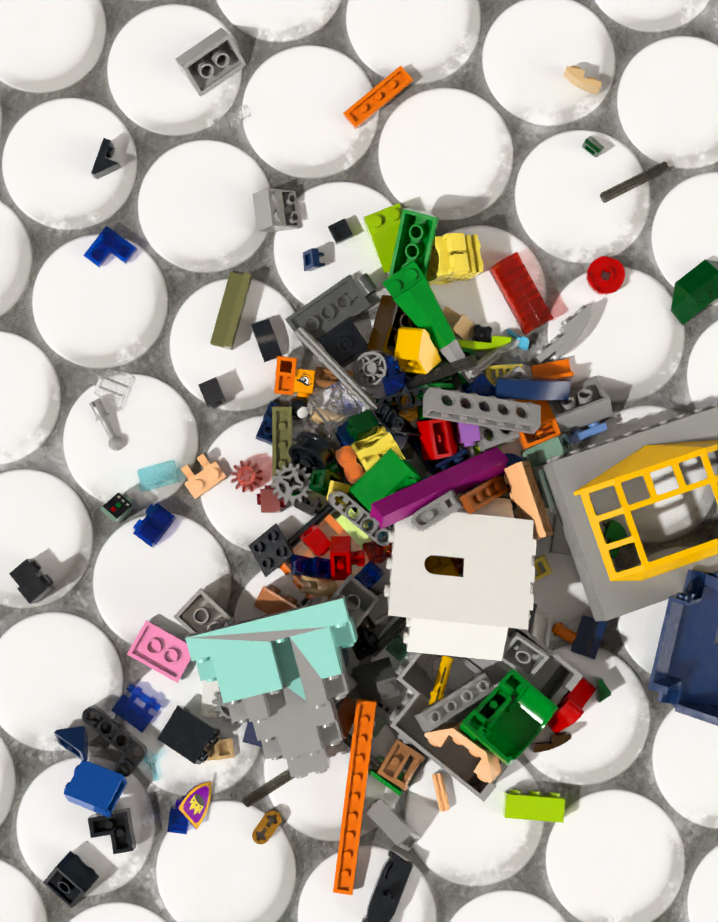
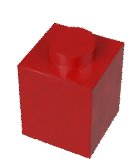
(316, 541)

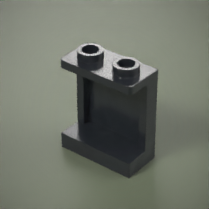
(189, 735)

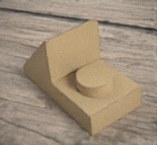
(460, 325)

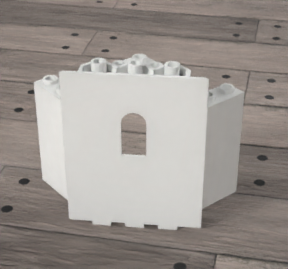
(468, 612)

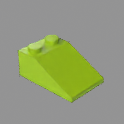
(383, 232)

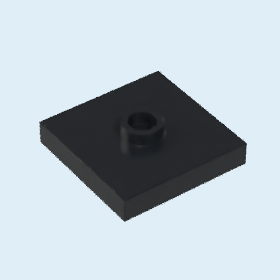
(344, 342)

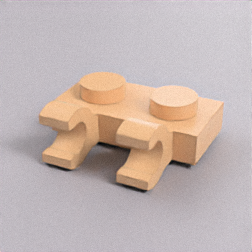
(205, 479)

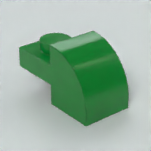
(613, 532)

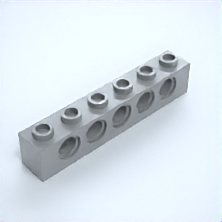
(509, 420)

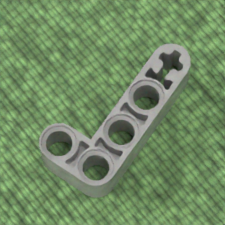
(358, 519)

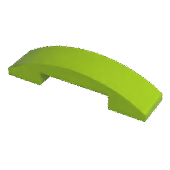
(496, 343)

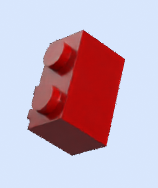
(343, 558)

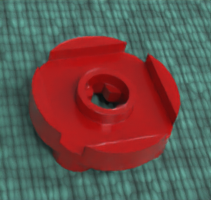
(604, 286)

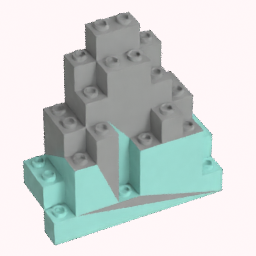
(283, 677)

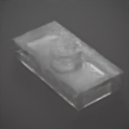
(232, 118)

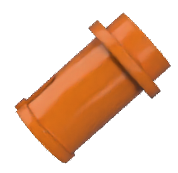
(563, 632)

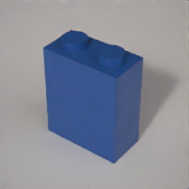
(95, 788)

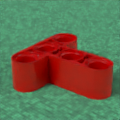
(571, 706)

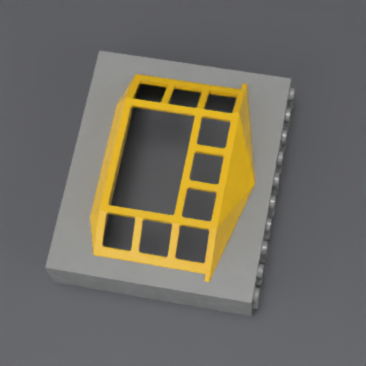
(608, 465)

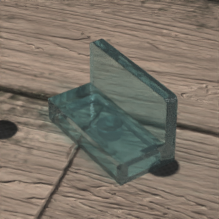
(158, 476)

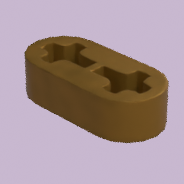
(270, 829)

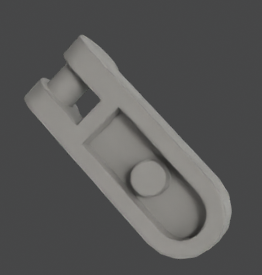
(435, 511)

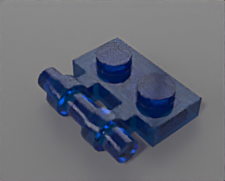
(134, 713)

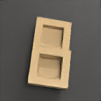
(222, 750)

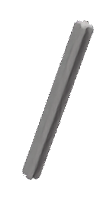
(336, 369)

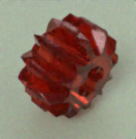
(240, 473)

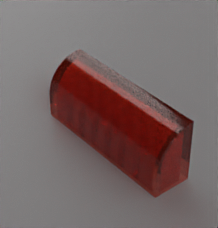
(520, 293)

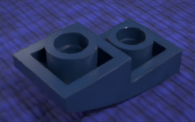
(265, 431)

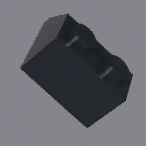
(71, 879)

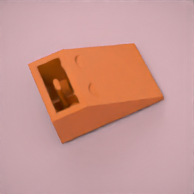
(548, 429)

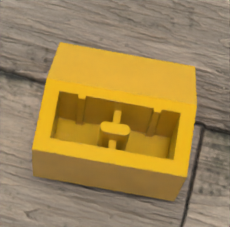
(416, 350)

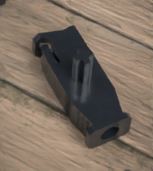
(388, 889)

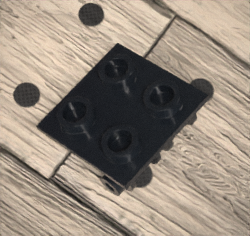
(393, 421)
(271, 550)

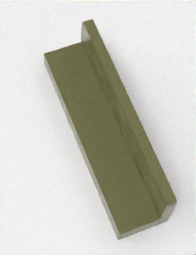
(231, 310)

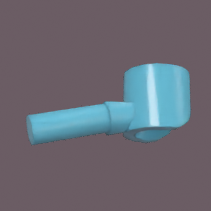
(524, 341)

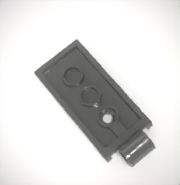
(326, 312)

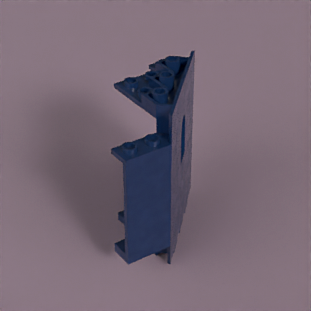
(687, 651)

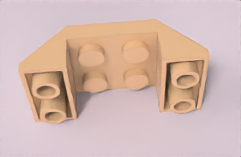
(489, 765)

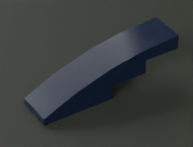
(532, 388)

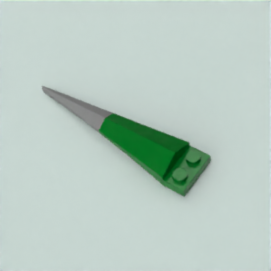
(416, 298)

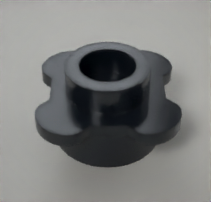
(485, 330)

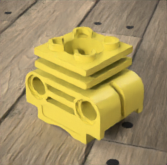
(454, 258)
(374, 447)

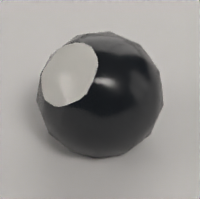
(299, 407)

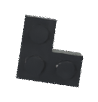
(32, 581)
(118, 826)

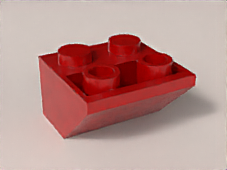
(437, 439)

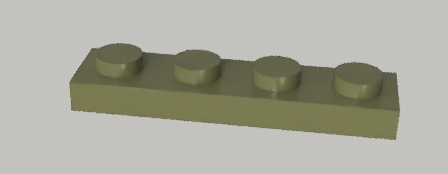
(281, 437)

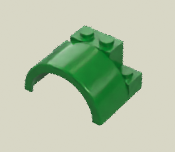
(507, 726)

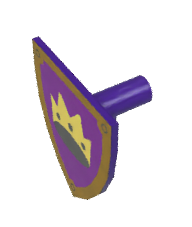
(195, 803)

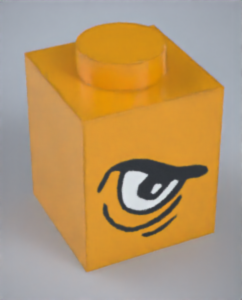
(304, 383)

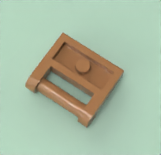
(396, 760)

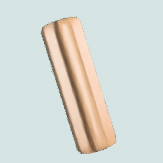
(440, 792)

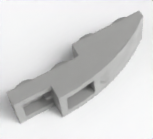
(571, 331)

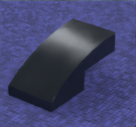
(266, 339)

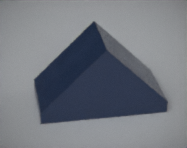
(74, 740)

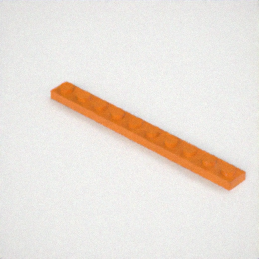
(355, 796)

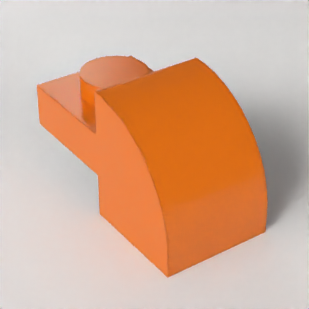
(285, 375)

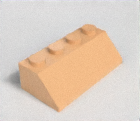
(528, 498)

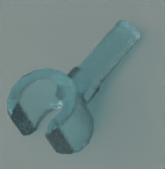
(152, 766)

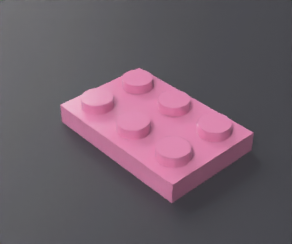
(161, 651)

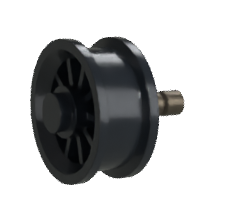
(311, 451)

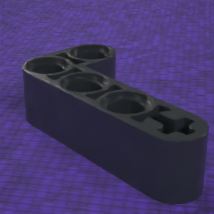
(112, 737)

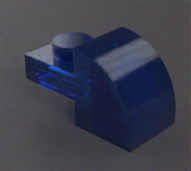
(395, 381)
(311, 567)
(369, 575)

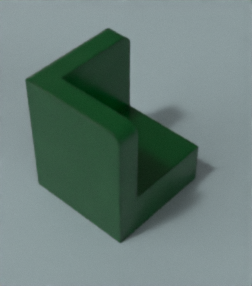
(321, 479)

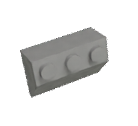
(210, 61)
(586, 405)

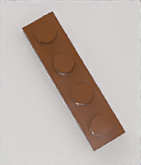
(484, 494)

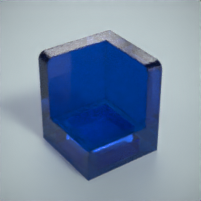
(177, 822)

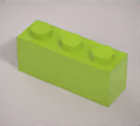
(534, 806)

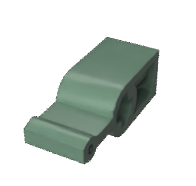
(546, 450)

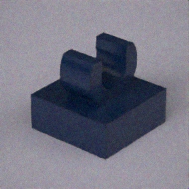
(311, 259)

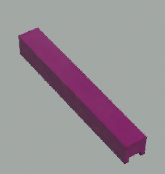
(457, 478)

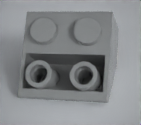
(276, 210)

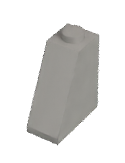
(393, 825)

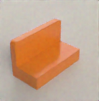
(556, 370)

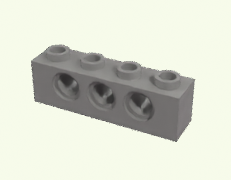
(454, 702)

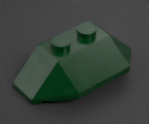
(695, 291)

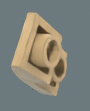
(575, 75)

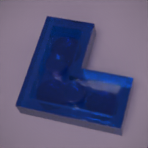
(109, 243)

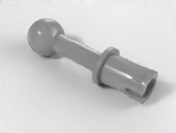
(115, 442)

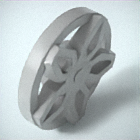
(370, 369)

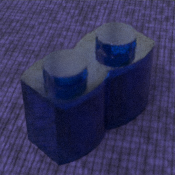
(154, 524)

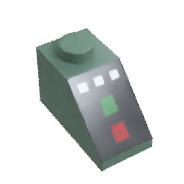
(118, 507)

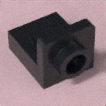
(306, 508)
(365, 645)
(383, 711)

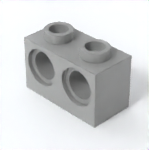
(497, 439)

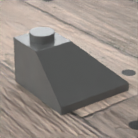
(376, 680)

